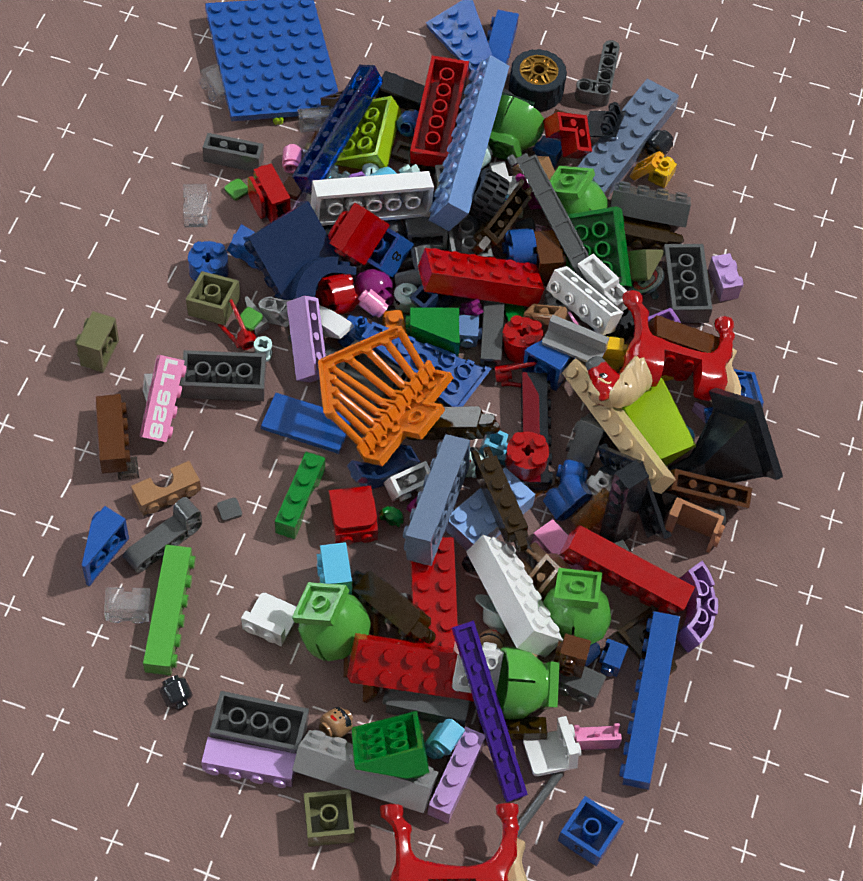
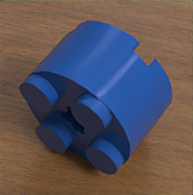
(520, 245)
(208, 257)

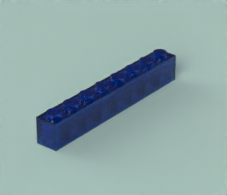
(338, 127)

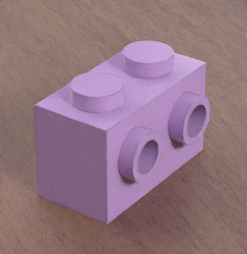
(725, 277)

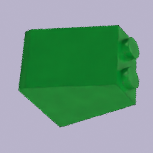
(435, 327)

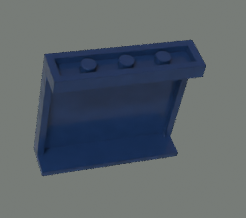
(287, 246)

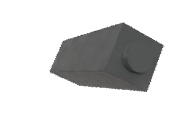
(492, 334)
(429, 707)

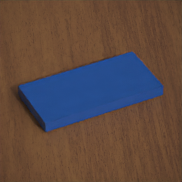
(303, 423)

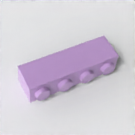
(306, 337)
(248, 762)
(456, 775)

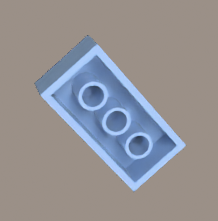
(475, 518)

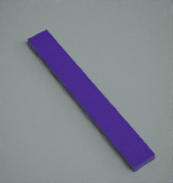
(489, 711)

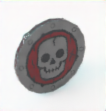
(649, 286)

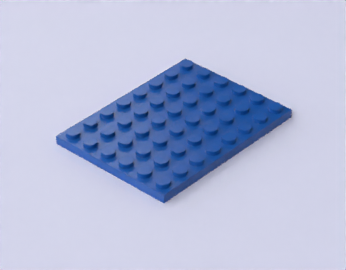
(270, 57)

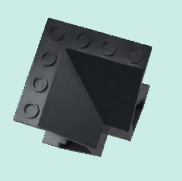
(730, 448)

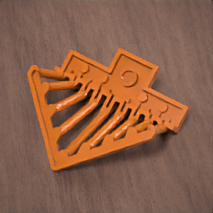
(407, 415)

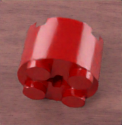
(337, 293)
(519, 335)
(527, 455)

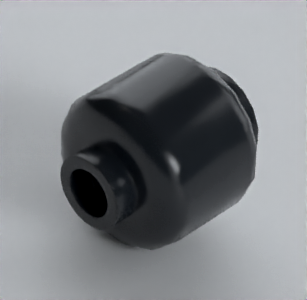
(659, 141)
(176, 692)

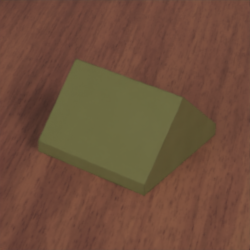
(643, 263)

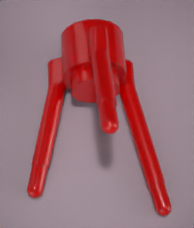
(245, 338)
(504, 372)

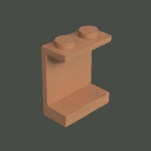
(696, 519)

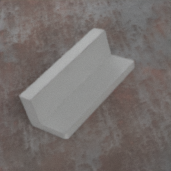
(574, 339)

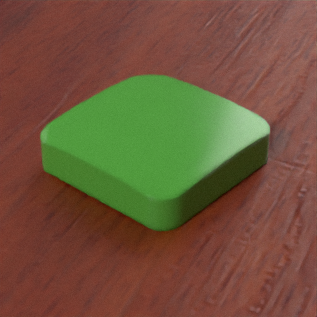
(236, 189)
(251, 318)

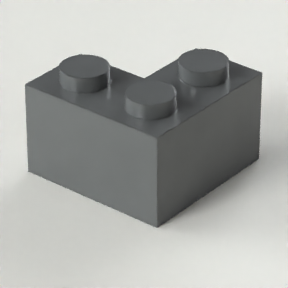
(586, 441)

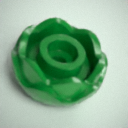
(392, 516)

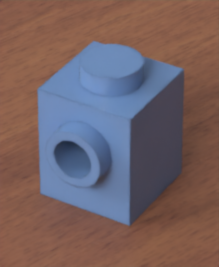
(469, 330)

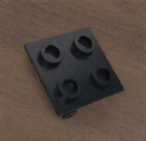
(605, 122)

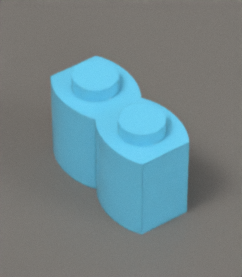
(443, 739)

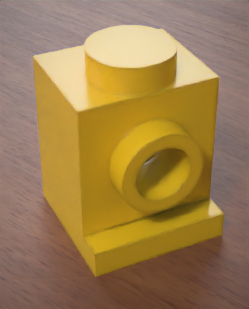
(665, 169)

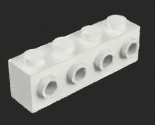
(584, 300)

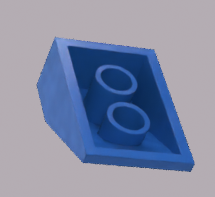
(105, 539)

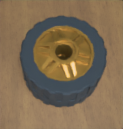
(538, 78)

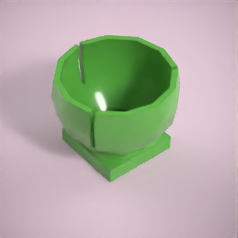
(515, 130)
(578, 190)
(580, 604)
(329, 620)
(526, 684)

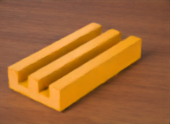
(646, 165)

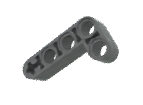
(598, 91)
(173, 531)

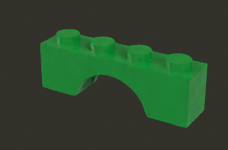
(294, 505)

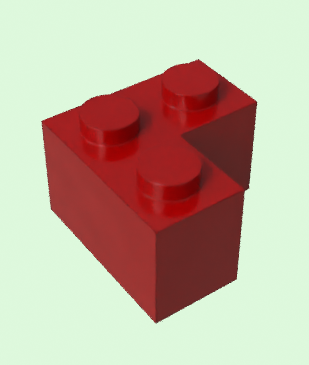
(572, 131)

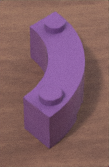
(700, 608)

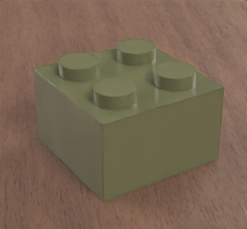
(211, 298)
(97, 341)
(329, 817)

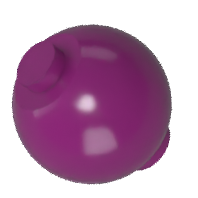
(378, 282)

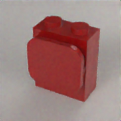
(268, 193)
(357, 234)
(353, 515)

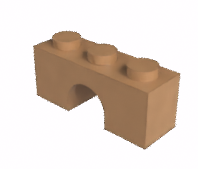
(152, 498)

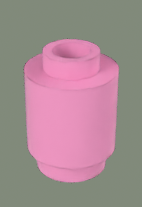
(291, 158)
(372, 303)

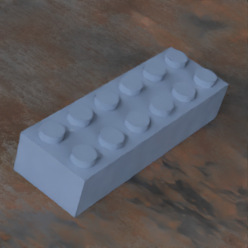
(437, 500)

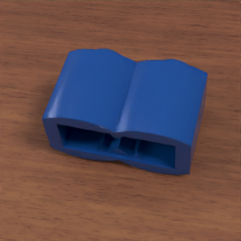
(567, 497)

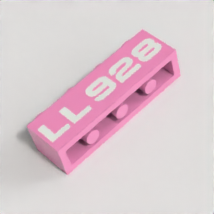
(162, 398)

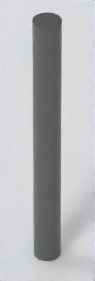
(538, 801)

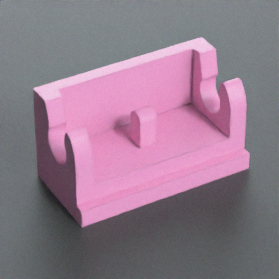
(598, 737)

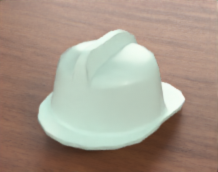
(490, 614)

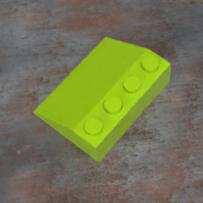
(379, 132)
(661, 423)

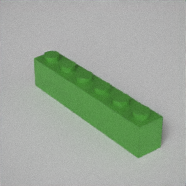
(168, 610)

